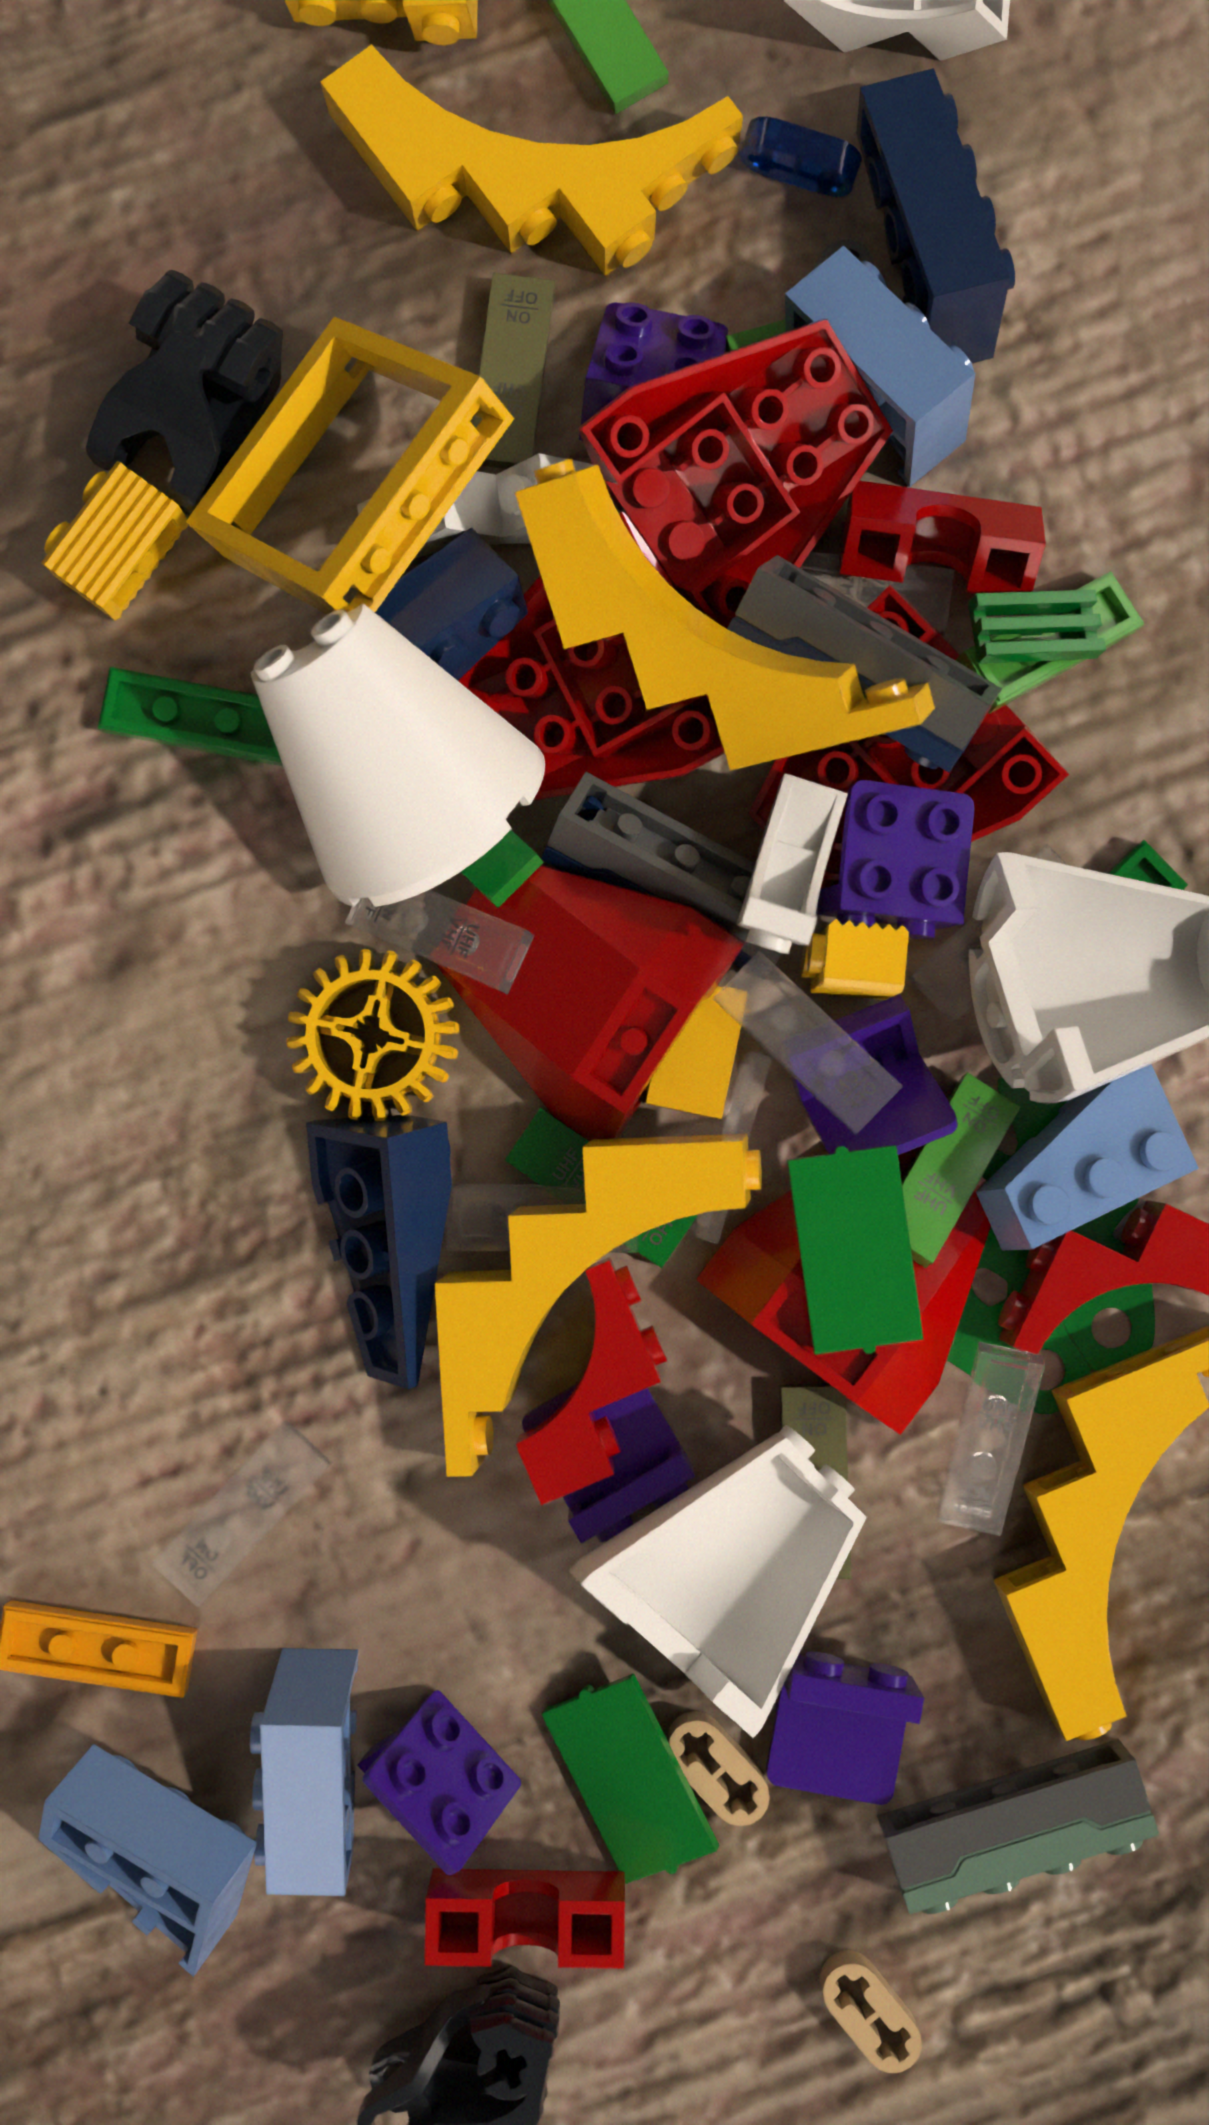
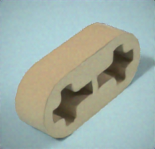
(728, 1757)
(859, 2019)

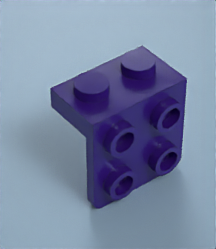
(642, 345)
(902, 858)
(914, 1114)
(646, 1470)
(842, 1728)

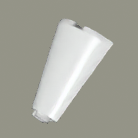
(390, 758)
(1085, 974)
(733, 1572)

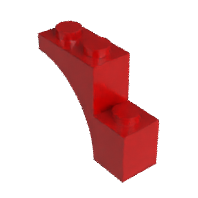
(1071, 1270)
(572, 1445)

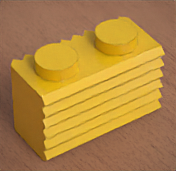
(114, 539)
(856, 960)

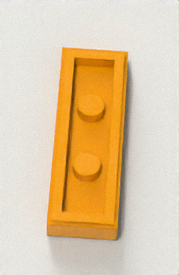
(96, 1648)

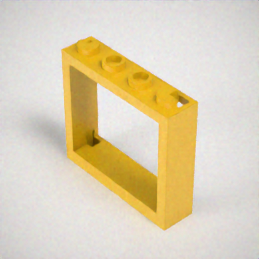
(404, 505)

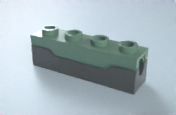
(1018, 1827)

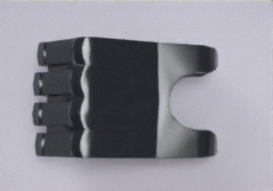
(197, 388)
(513, 2026)

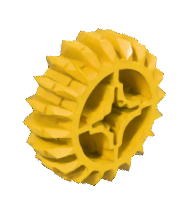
(377, 1006)

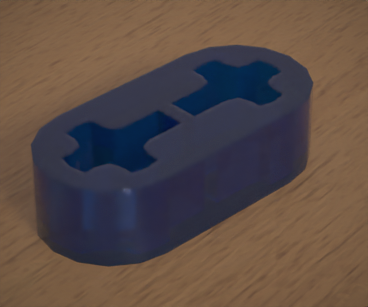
(800, 156)

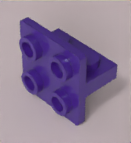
(440, 1781)

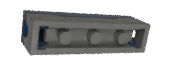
(816, 622)
(641, 849)

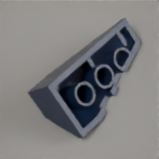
(390, 1210)

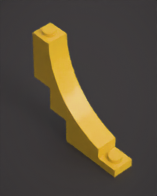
(760, 697)
(494, 1314)
(1059, 1604)

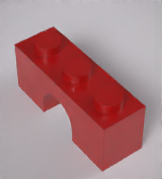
(985, 540)
(493, 1909)

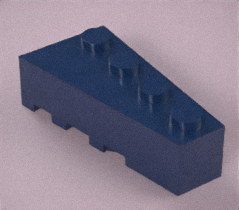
(935, 210)
(456, 603)

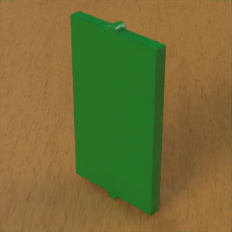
(855, 1249)
(630, 1779)

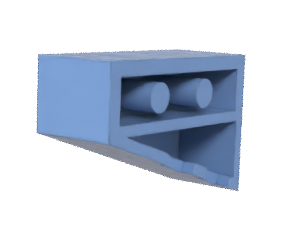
(905, 365)
(1087, 1162)
(306, 1773)
(152, 1849)

